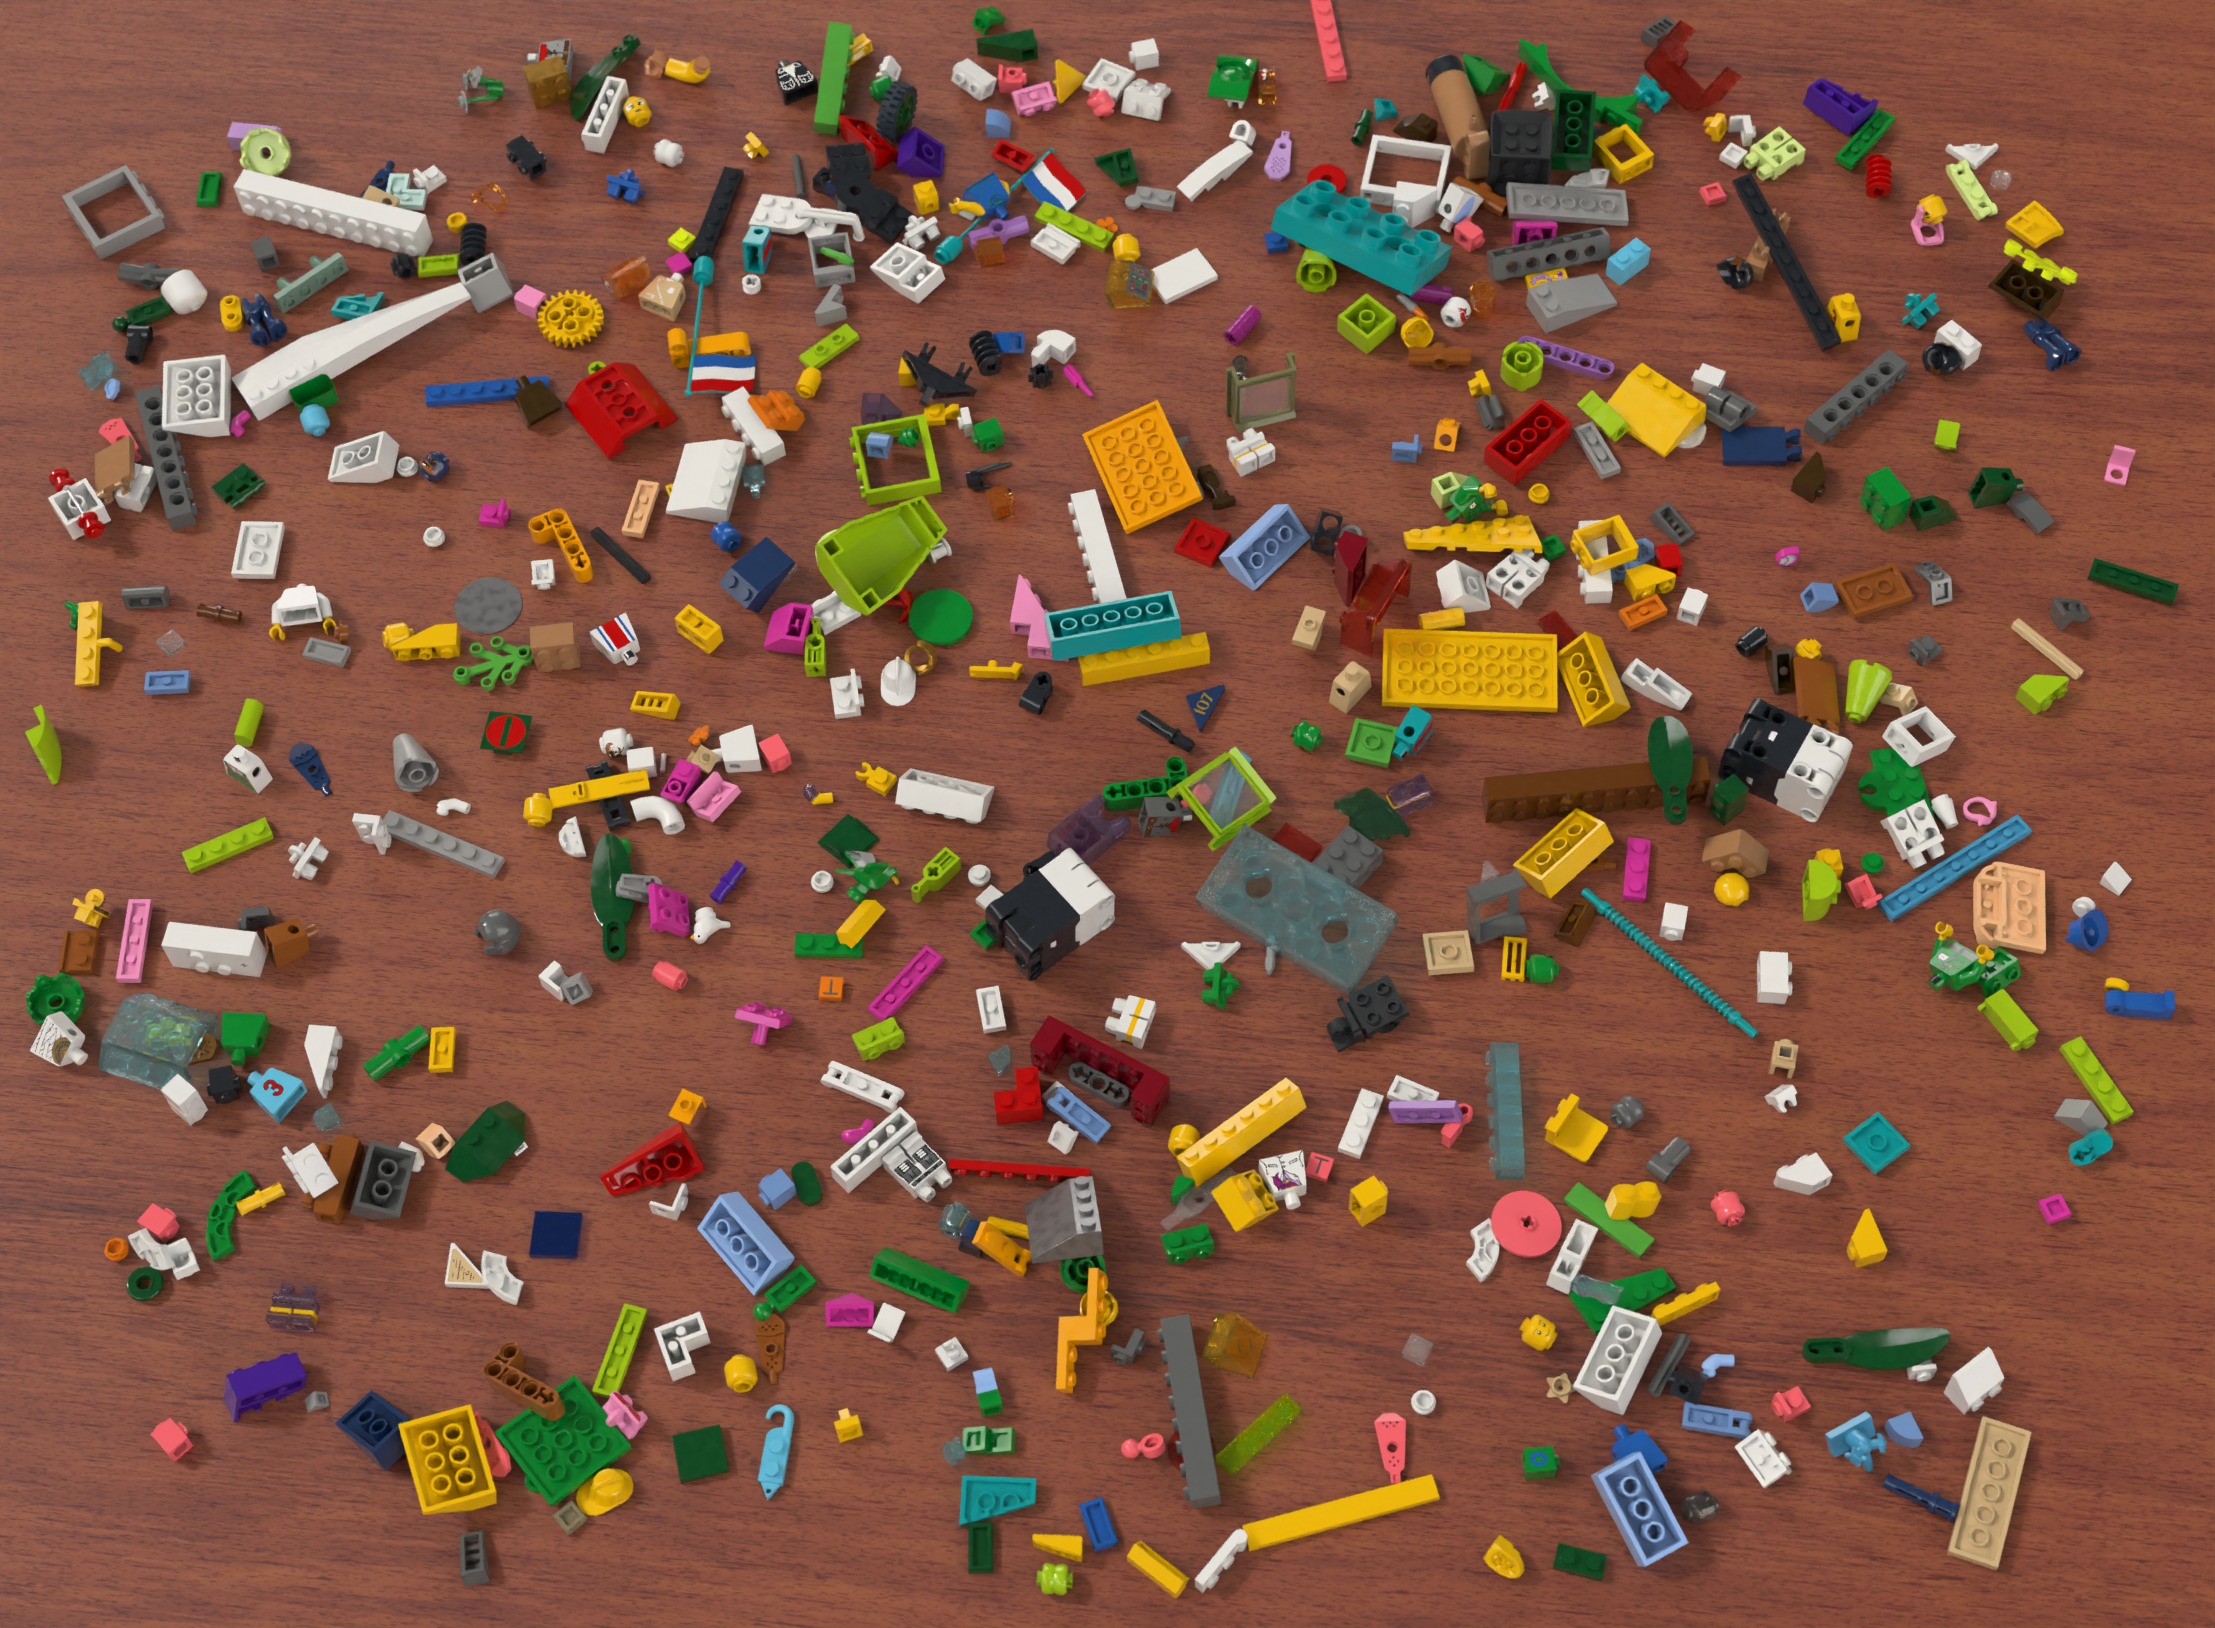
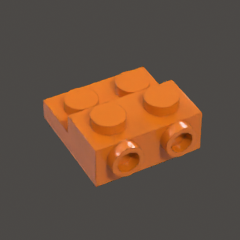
(777, 410)

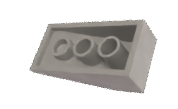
(1568, 301)

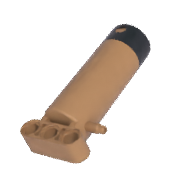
(1460, 114)

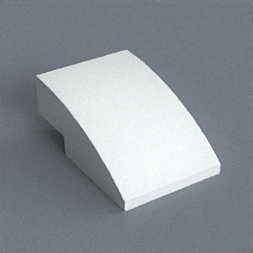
(908, 272)

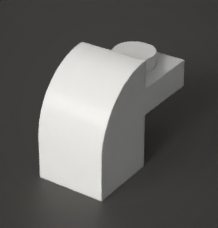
(1055, 345)

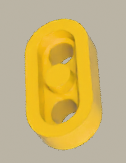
(231, 313)

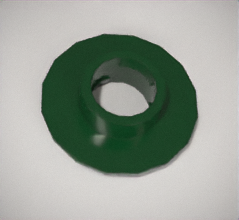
(138, 1276)

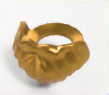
(932, 657)

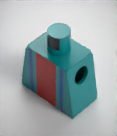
(757, 240)
(1412, 733)

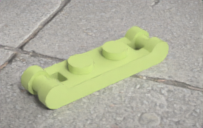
(1971, 190)

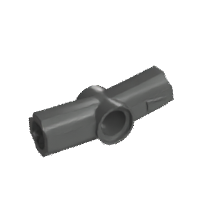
(147, 276)

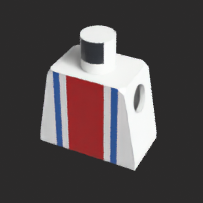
(617, 640)

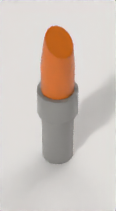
(1412, 306)

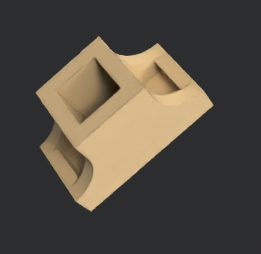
(1309, 628)

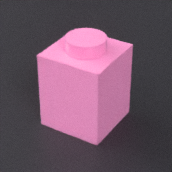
(529, 301)

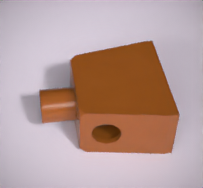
(288, 941)

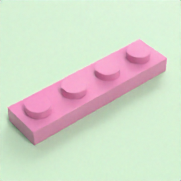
(134, 941)

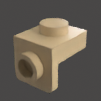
(1899, 696)
(704, 758)

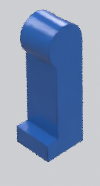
(2140, 1004)

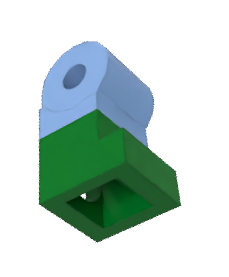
(987, 1392)

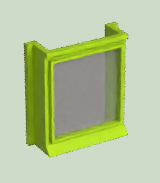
(1226, 796)

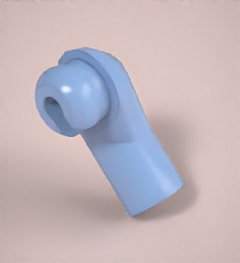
(1716, 1361)

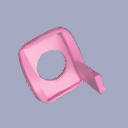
(1917, 223)

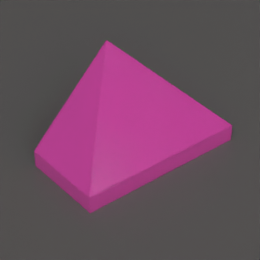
(849, 1311)

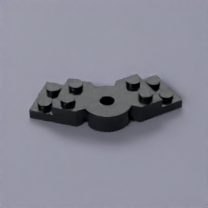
(876, 208)

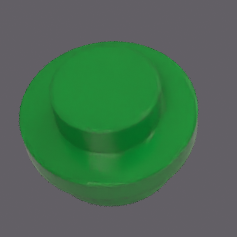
(1872, 863)

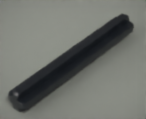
(620, 555)

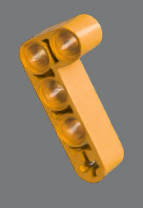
(725, 344)
(558, 526)

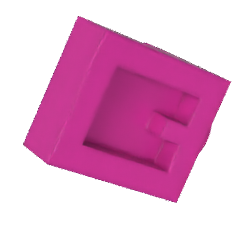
(494, 514)

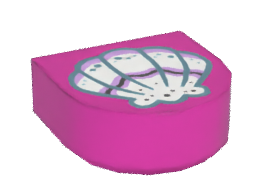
(1787, 556)

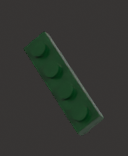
(2133, 581)

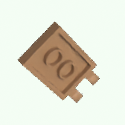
(115, 469)

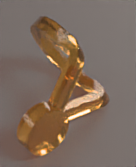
(476, 195)

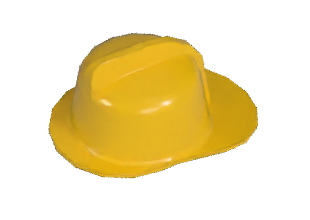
(604, 1491)

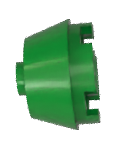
(1076, 1271)

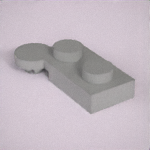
(1151, 199)

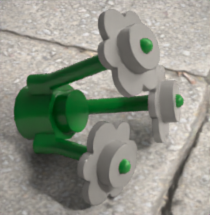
(493, 87)

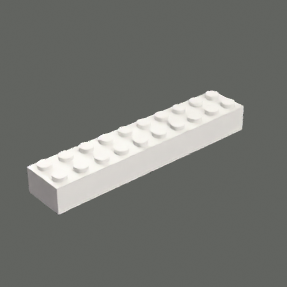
(333, 213)

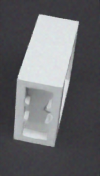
(1914, 752)

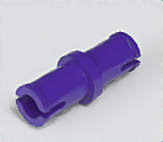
(728, 882)

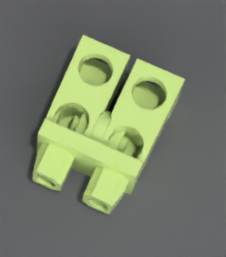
(1774, 155)

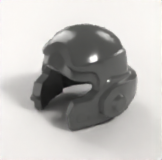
(500, 929)

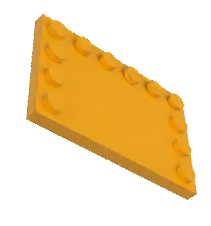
(1142, 467)

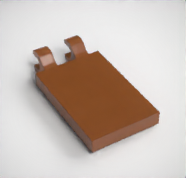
(1817, 692)

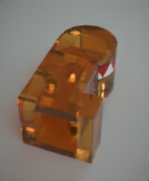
(1267, 85)

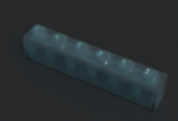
(1506, 1111)

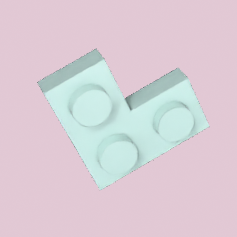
(409, 199)

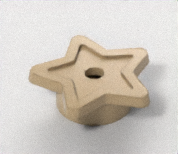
(1562, 1381)

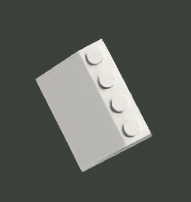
(197, 396)
(707, 480)

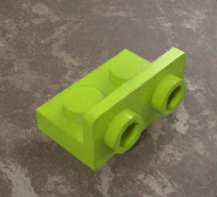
(878, 1039)

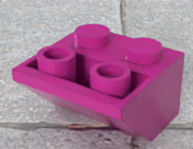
(789, 629)

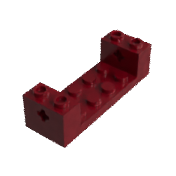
(1149, 1086)

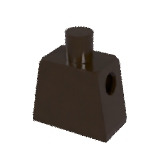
(535, 401)

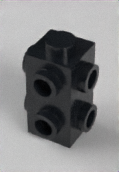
(526, 157)

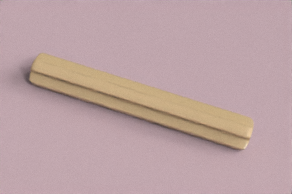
(2047, 649)

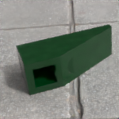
(1012, 46)

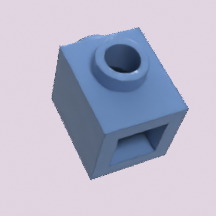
(776, 1189)

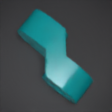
(2090, 1147)

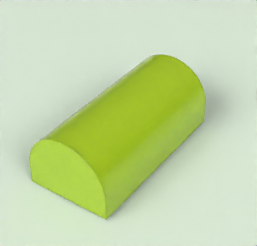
(248, 722)

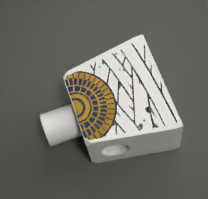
(59, 1041)

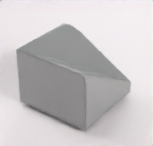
(576, 988)

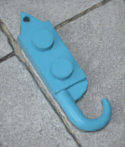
(776, 1452)

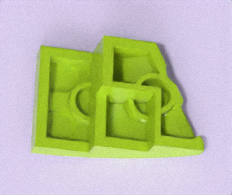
(46, 745)

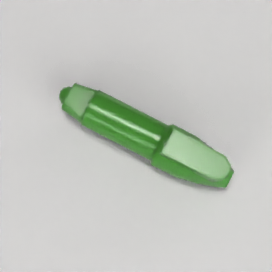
(841, 257)

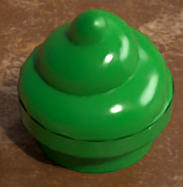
(909, 437)

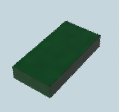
(980, 1548)

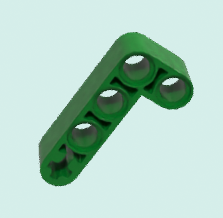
(1144, 787)

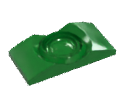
(1232, 77)

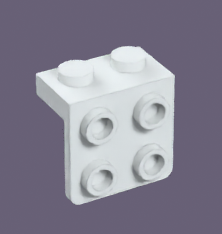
(1144, 99)
(311, 1169)

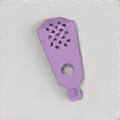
(1278, 162)

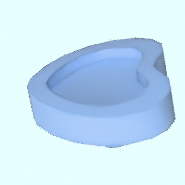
(112, 388)

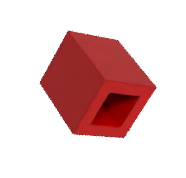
(1668, 558)

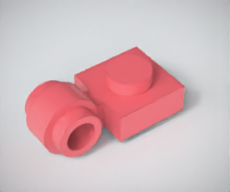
(1452, 1130)

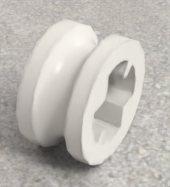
(751, 289)

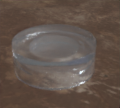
(2000, 179)

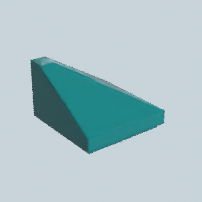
(1384, 109)

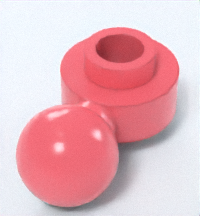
(1151, 1447)

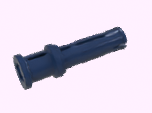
(1932, 1502)

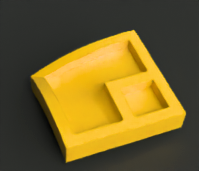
(2034, 225)

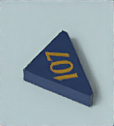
(1203, 704)

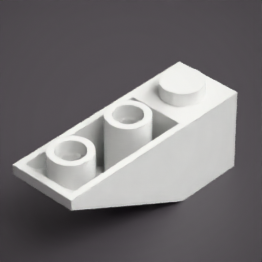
(322, 1049)

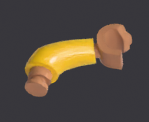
(688, 72)

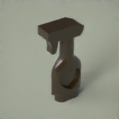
(1211, 482)

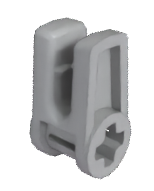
(635, 886)

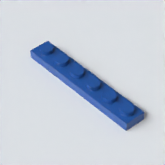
(475, 391)

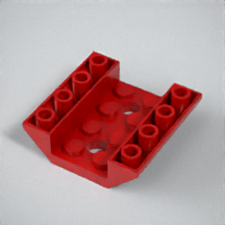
(604, 411)

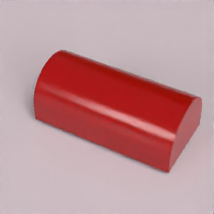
(1013, 156)

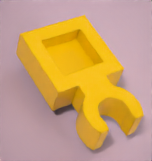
(877, 780)

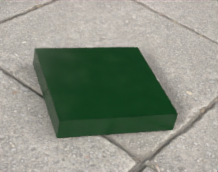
(700, 1454)

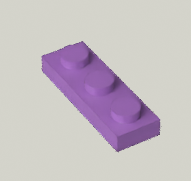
(1425, 1111)

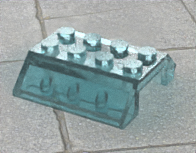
(153, 1039)

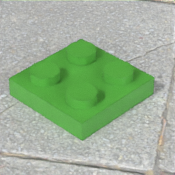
(1371, 743)

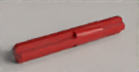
(1513, 86)

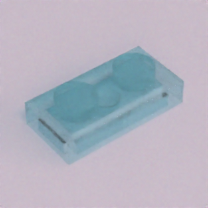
(1590, 1287)

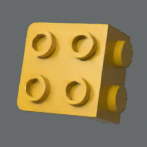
(1574, 1130)

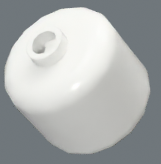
(184, 292)

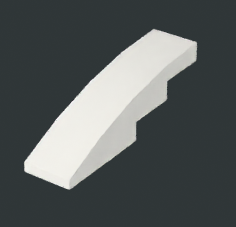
(1214, 169)

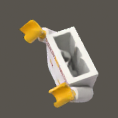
(299, 607)

